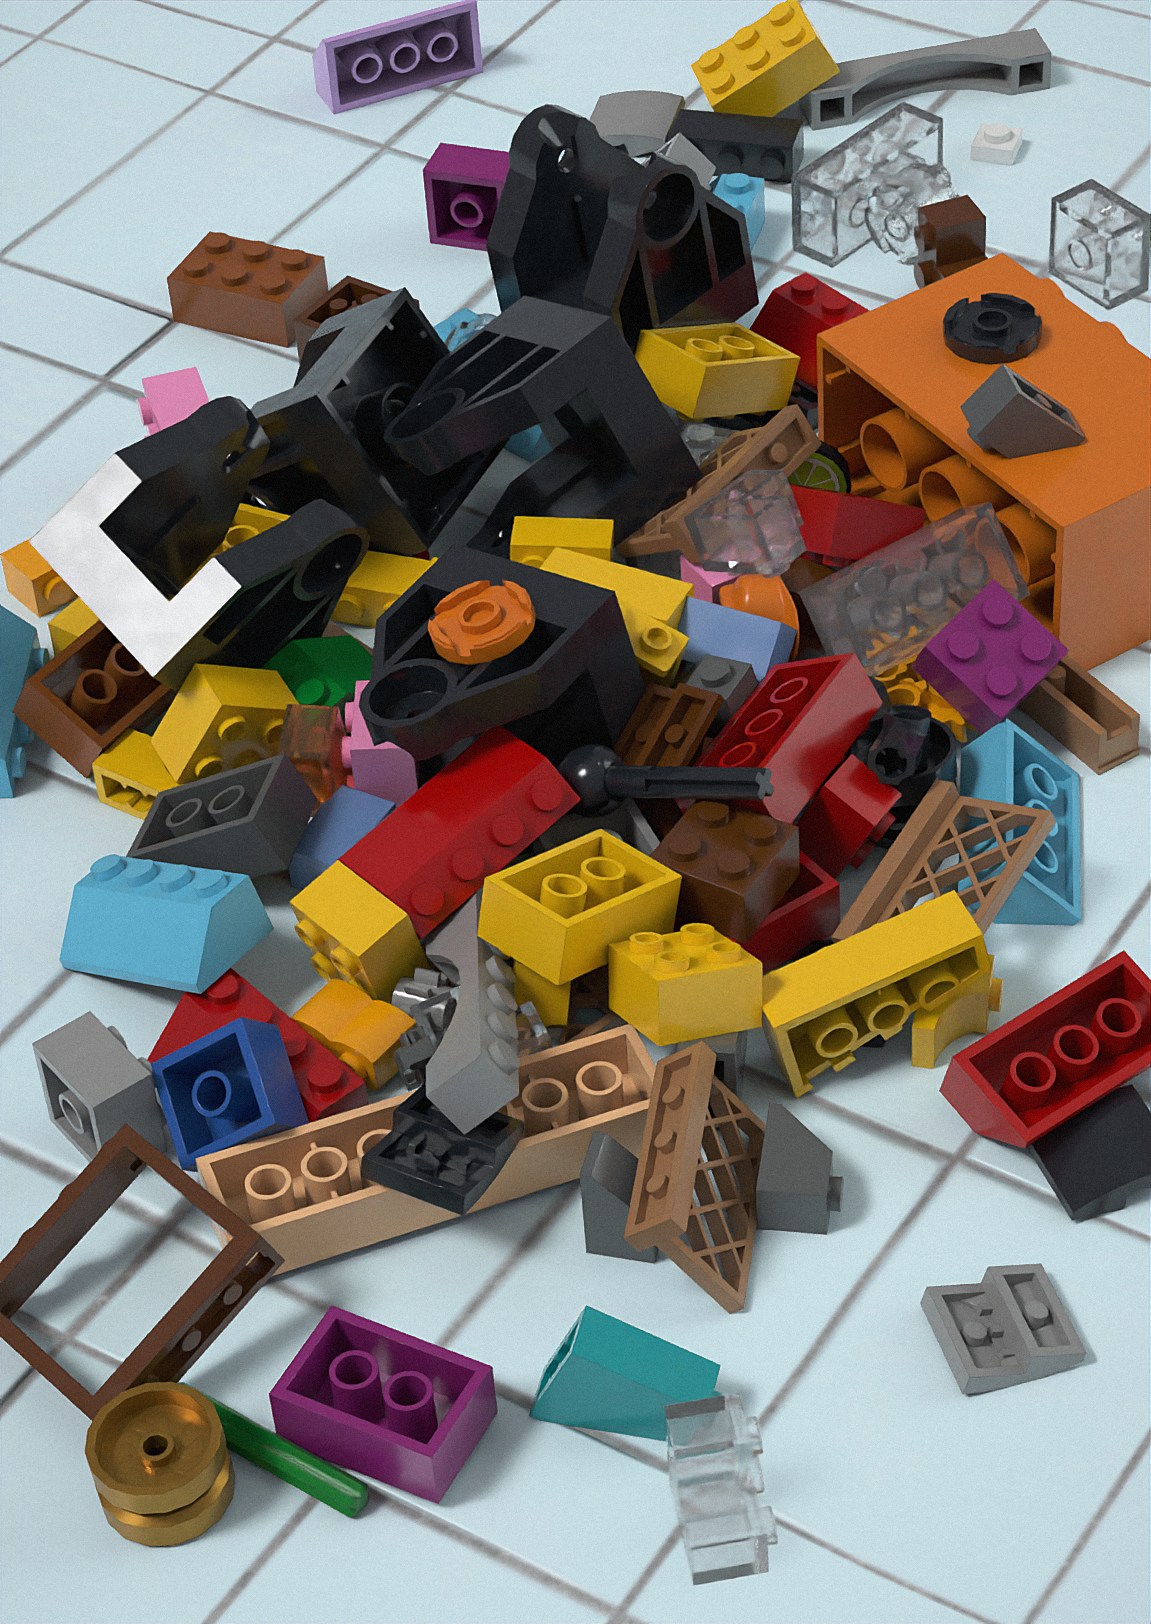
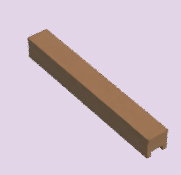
(1084, 717)

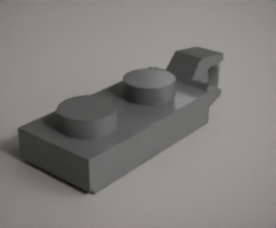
(413, 1057)

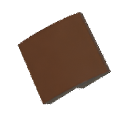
(667, 725)

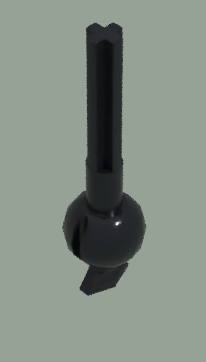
(606, 781)

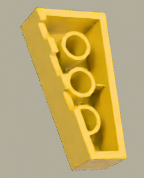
(868, 986)

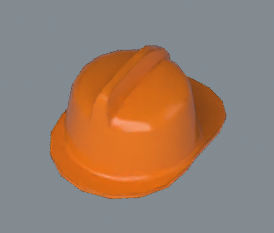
(763, 598)

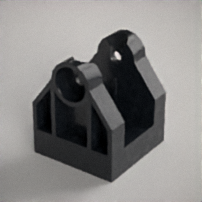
(615, 233)
(586, 392)
(333, 422)
(161, 513)
(555, 692)

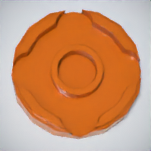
(482, 622)

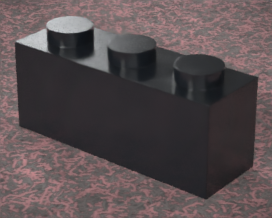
(744, 143)

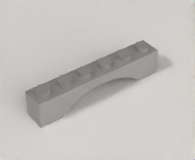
(996, 63)
(477, 1058)

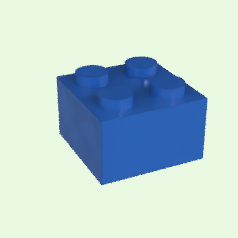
(228, 1090)

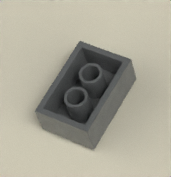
(231, 820)

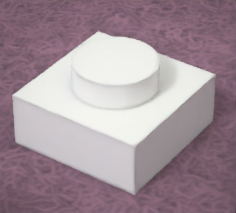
(996, 144)

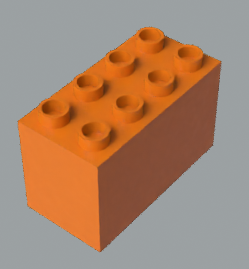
(1068, 513)

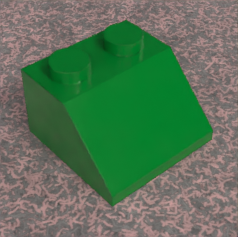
(323, 670)

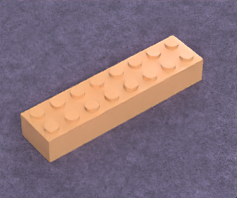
(306, 1182)

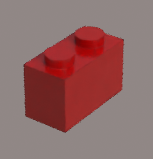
(845, 816)

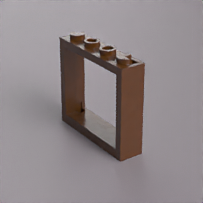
(188, 1325)

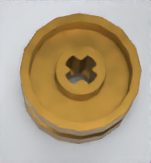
(160, 1463)

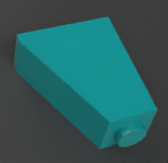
(619, 1378)

